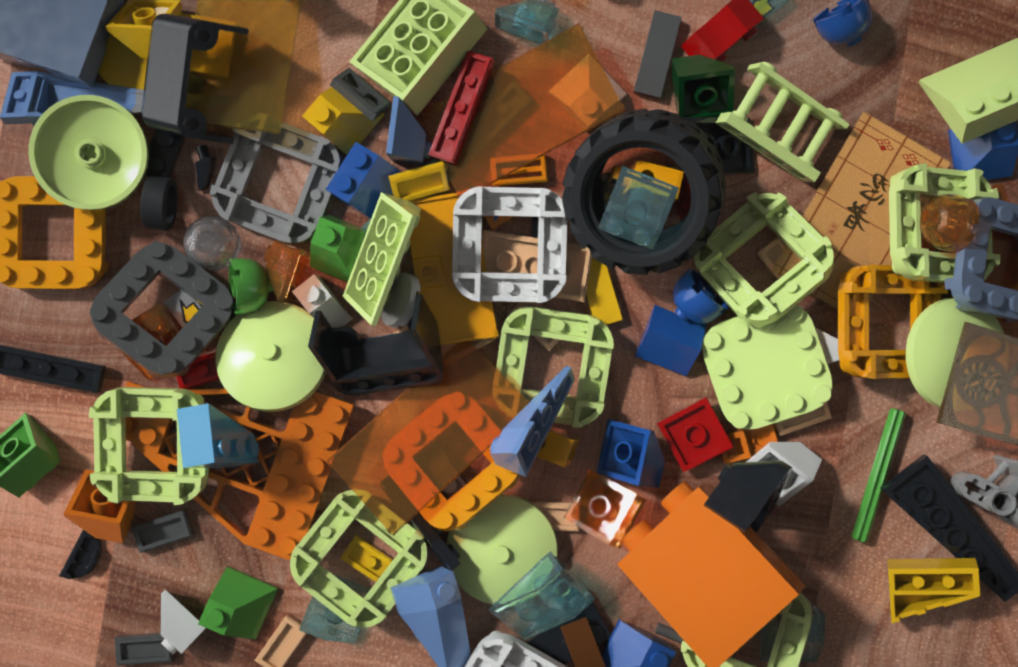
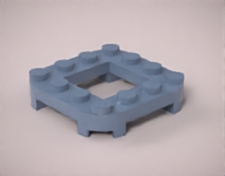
(970, 263)

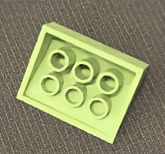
(418, 48)
(977, 92)
(381, 256)

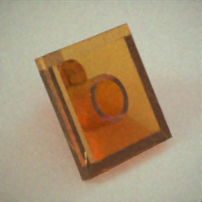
(285, 269)

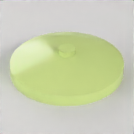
(88, 152)
(934, 345)
(267, 358)
(501, 546)

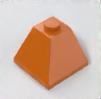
(96, 515)

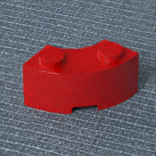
(724, 30)

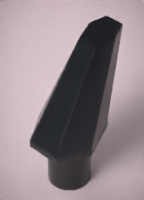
(204, 167)

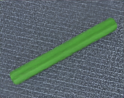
(878, 475)

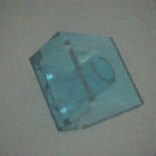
(638, 207)

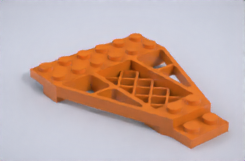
(292, 483)

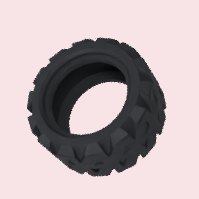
(675, 138)

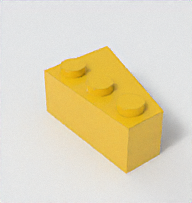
(929, 584)

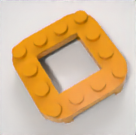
(89, 242)
(854, 318)
(471, 499)

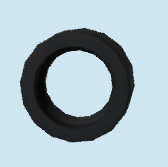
(159, 203)

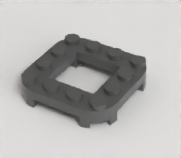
(136, 342)

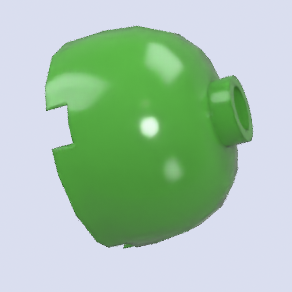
(248, 285)

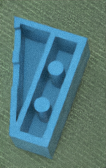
(214, 439)

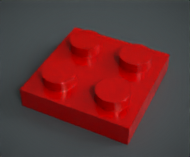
(695, 434)

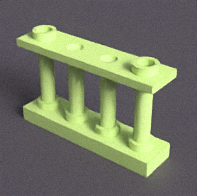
(758, 136)

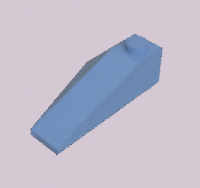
(526, 433)
(435, 615)

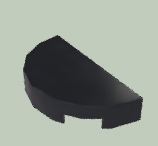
(83, 557)

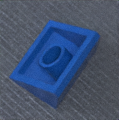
(671, 341)

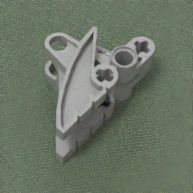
(998, 497)

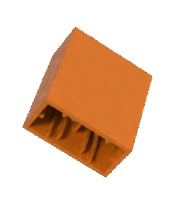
(707, 575)

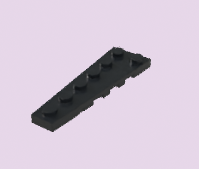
(942, 513)

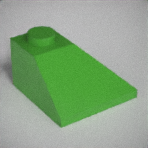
(335, 246)
(238, 605)

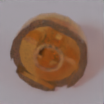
(949, 221)

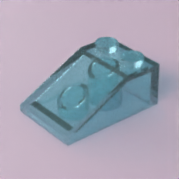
(542, 599)

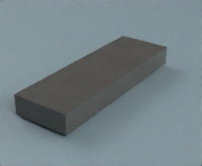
(657, 54)

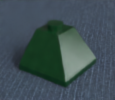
(702, 86)

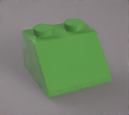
(25, 455)

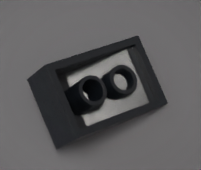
(734, 153)

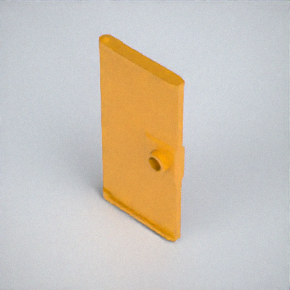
(432, 255)

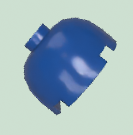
(845, 22)
(696, 299)

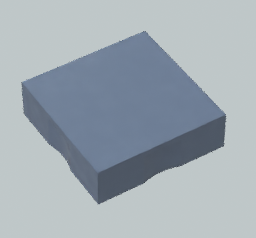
(57, 35)

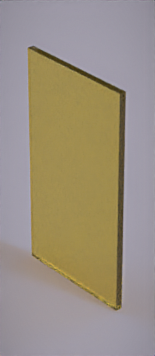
(245, 76)

